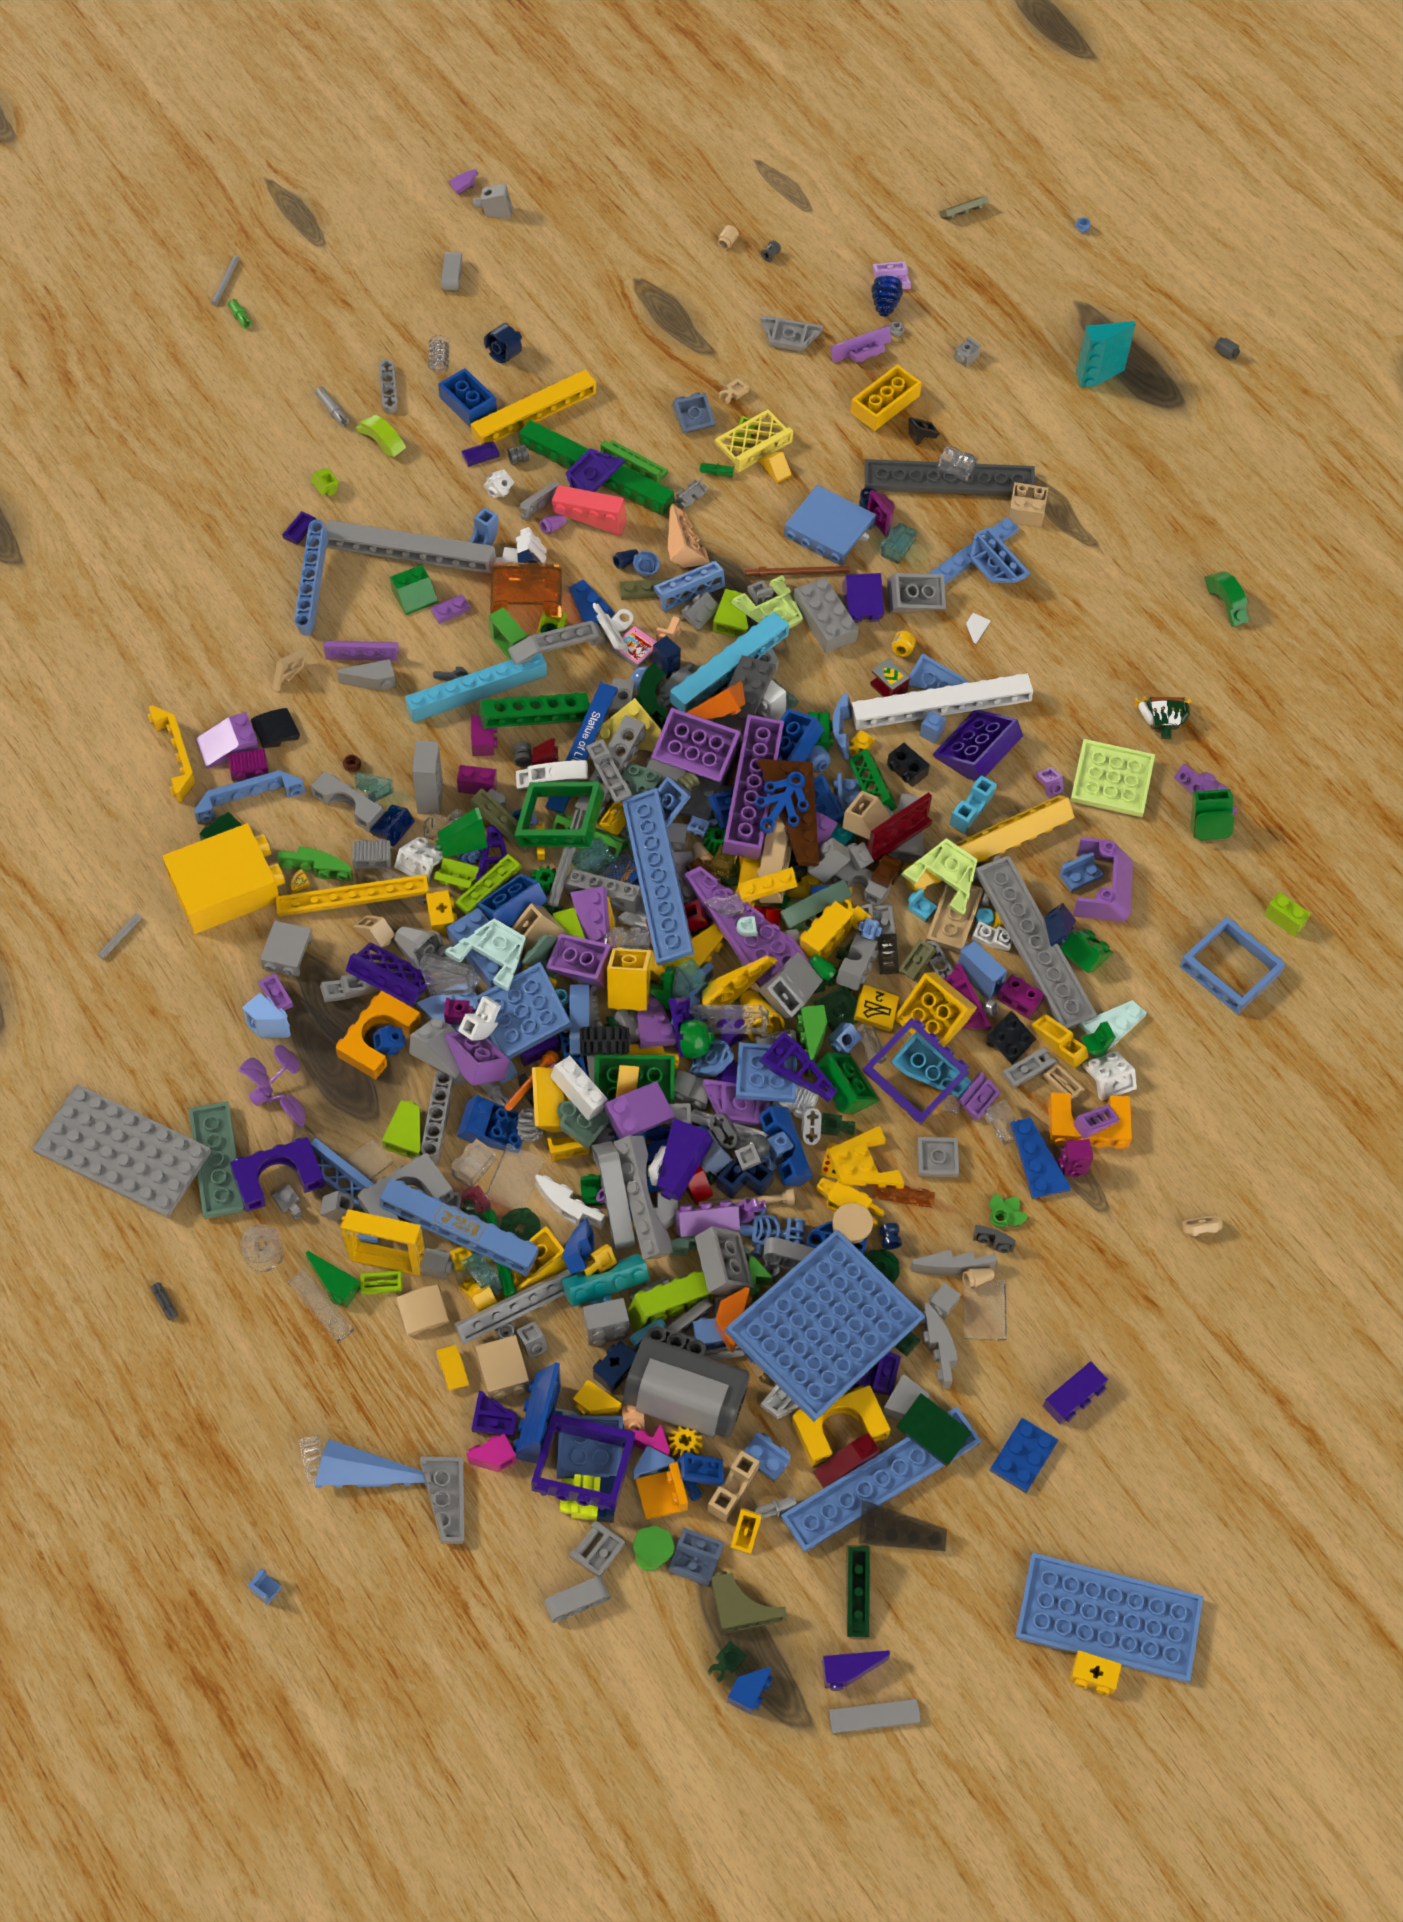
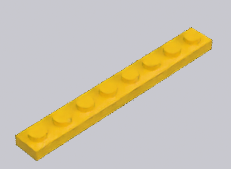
(352, 895)

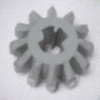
(526, 1126)

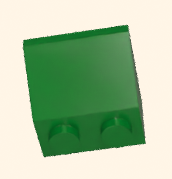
(413, 589)

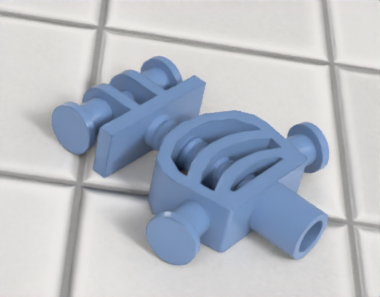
(752, 1231)

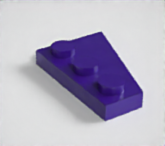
(680, 1012)

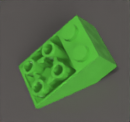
(812, 1030)

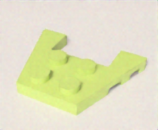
(781, 605)
(950, 865)

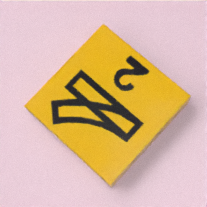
(876, 1008)

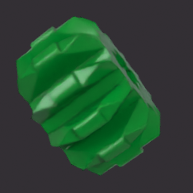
(714, 838)
(545, 878)

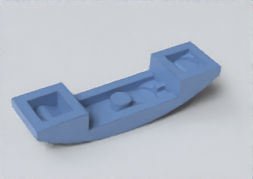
(842, 712)
(578, 1015)

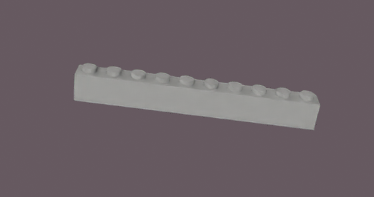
(410, 546)

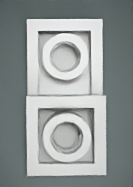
(992, 937)

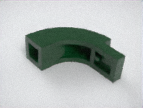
(646, 693)

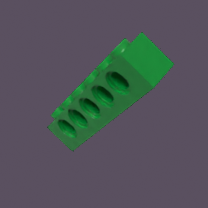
(533, 710)

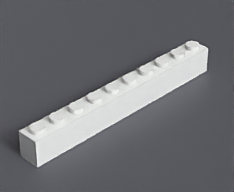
(941, 701)

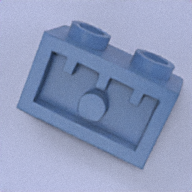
(846, 790)
(1080, 872)
(771, 1457)

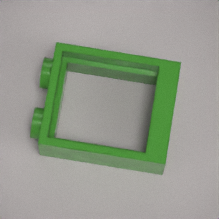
(505, 630)

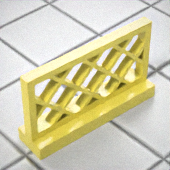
(751, 455)

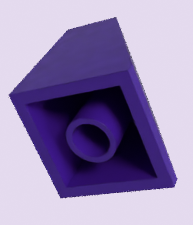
(863, 596)

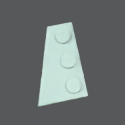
(1120, 1019)

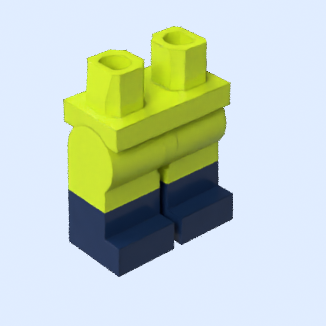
(589, 1512)

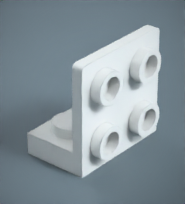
(418, 857)
(1111, 1074)

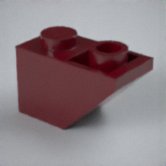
(545, 753)

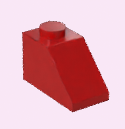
(699, 1187)

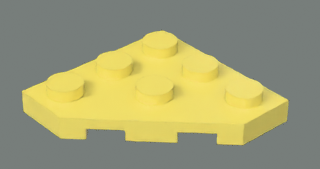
(636, 711)

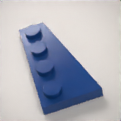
(1039, 1165)

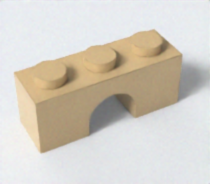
(733, 1488)

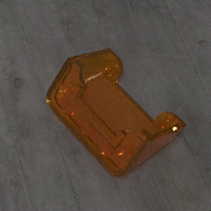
(527, 586)

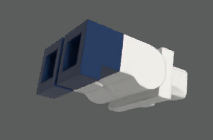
(530, 548)

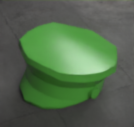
(652, 1547)

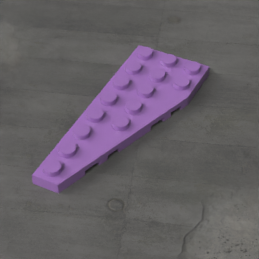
(769, 939)

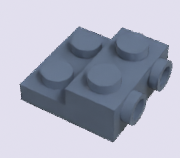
(693, 412)

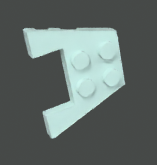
(496, 943)

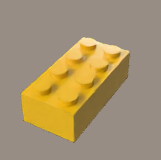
(885, 397)

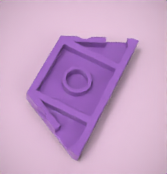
(739, 1110)

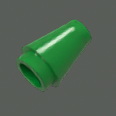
(822, 967)

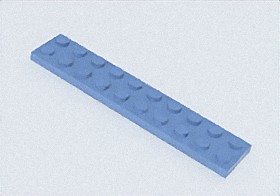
(658, 877)
(873, 1481)

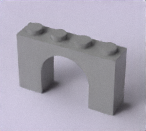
(420, 1173)

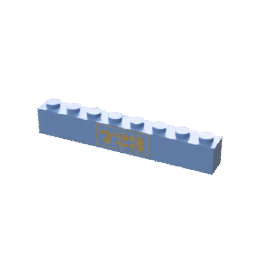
(458, 1226)

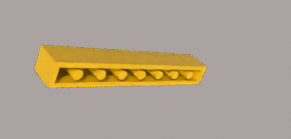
(534, 408)

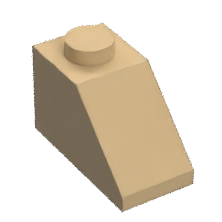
(375, 930)

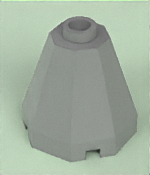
(416, 942)

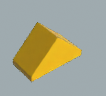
(776, 466)
(746, 1530)

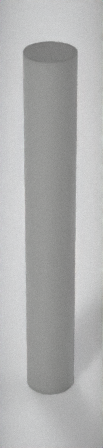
(119, 936)

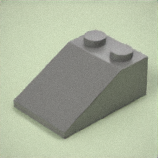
(916, 592)
(431, 1046)

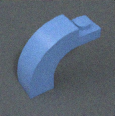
(485, 527)

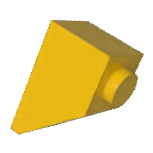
(595, 1401)

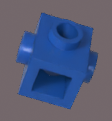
(389, 1040)

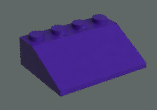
(979, 743)

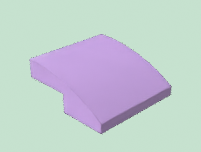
(894, 269)

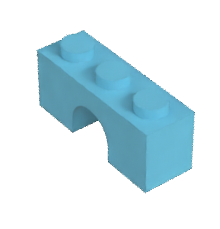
(968, 811)

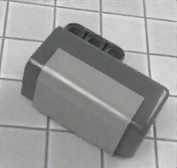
(685, 1385)

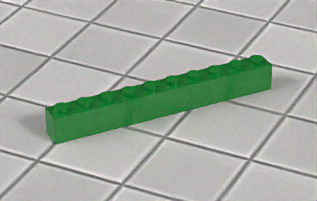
(623, 481)

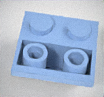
(265, 1018)

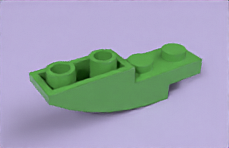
(323, 864)

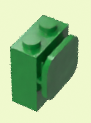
(1212, 814)

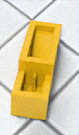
(1061, 1040)

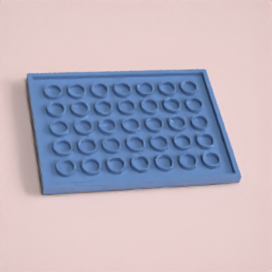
(824, 1325)

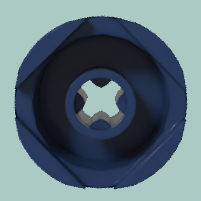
(503, 343)

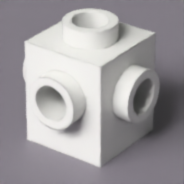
(498, 484)

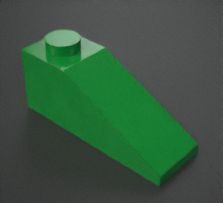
(337, 1283)

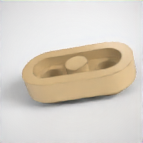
(1202, 1224)

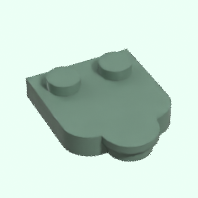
(578, 1127)

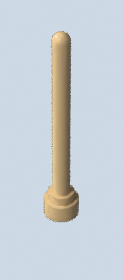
(785, 1197)

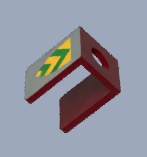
(889, 679)

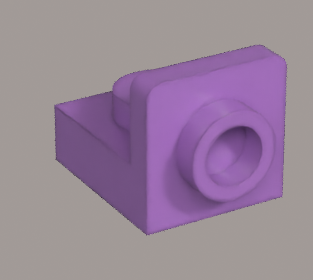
(1051, 780)

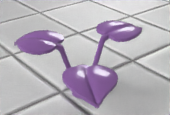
(257, 1073)

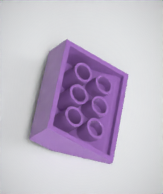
(696, 745)

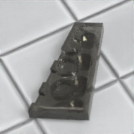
(894, 1529)

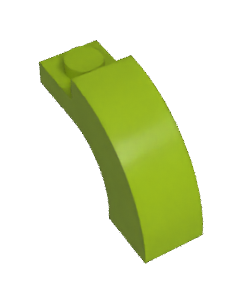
(383, 434)

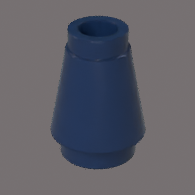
(624, 558)

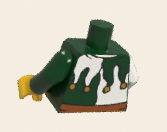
(1164, 713)

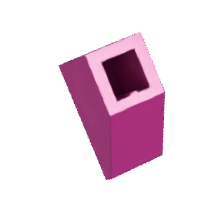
(493, 1455)

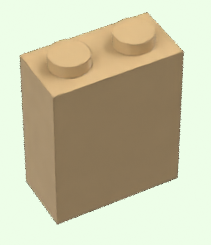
(502, 1367)

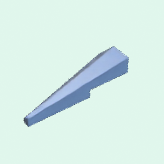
(352, 1466)

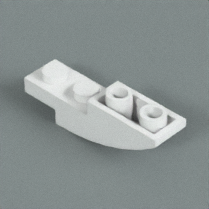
(552, 772)
(561, 1201)

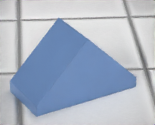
(651, 1463)

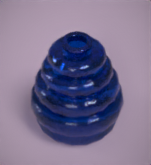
(886, 294)

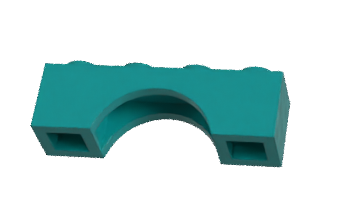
(627, 1273)

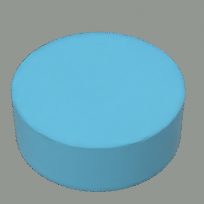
(984, 915)

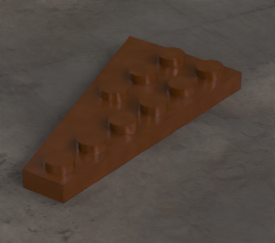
(804, 835)

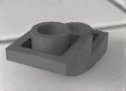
(1000, 1240)

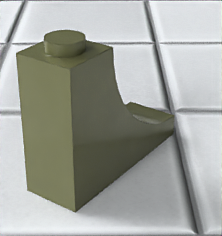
(737, 1610)

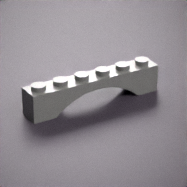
(651, 1234)

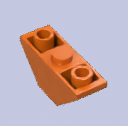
(728, 1311)

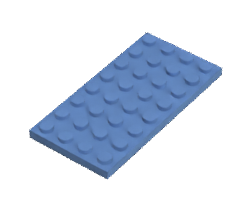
(1110, 1617)

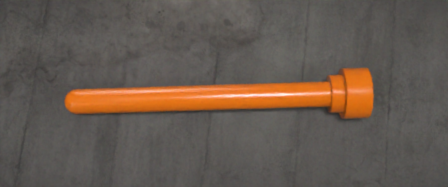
(547, 1060)

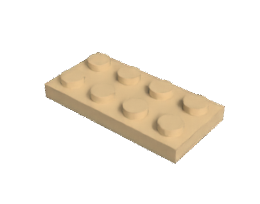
(950, 928)

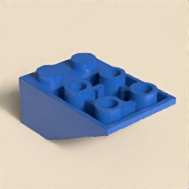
(489, 1124)

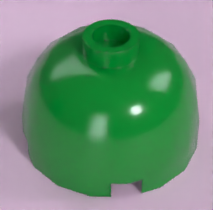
(696, 1038)

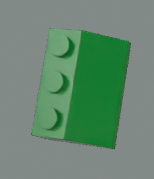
(853, 1088)

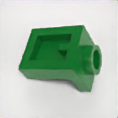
(589, 1189)

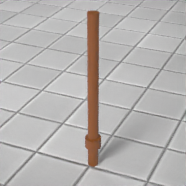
(763, 571)

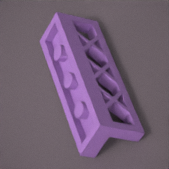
(361, 650)

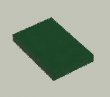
(933, 1429)

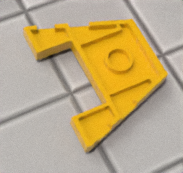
(855, 1164)

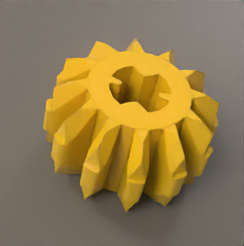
(690, 1438)

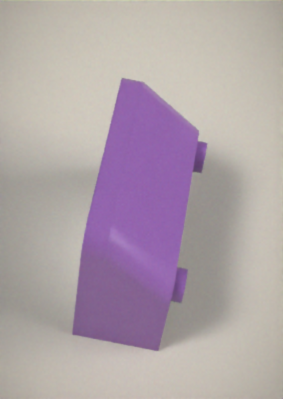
(1113, 902)

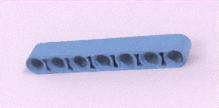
(311, 584)

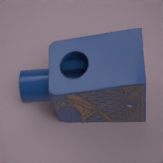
(623, 870)

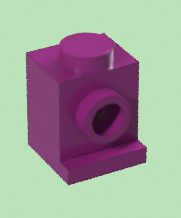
(456, 1010)

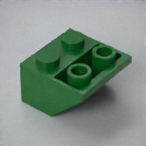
(1086, 949)

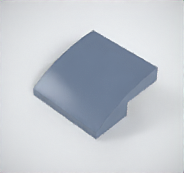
(696, 1557)

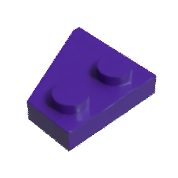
(493, 1418)

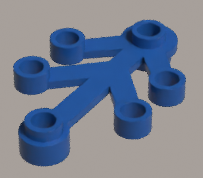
(783, 799)

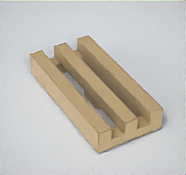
(1058, 1082)

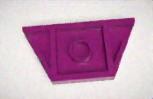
(961, 983)

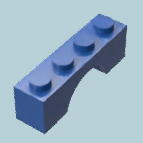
(795, 1167)

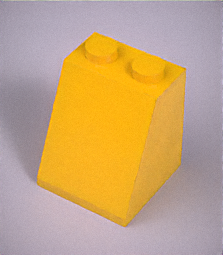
(629, 979)

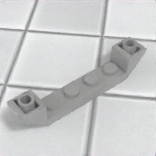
(556, 639)

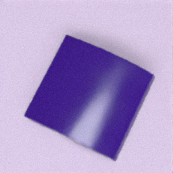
(882, 1375)

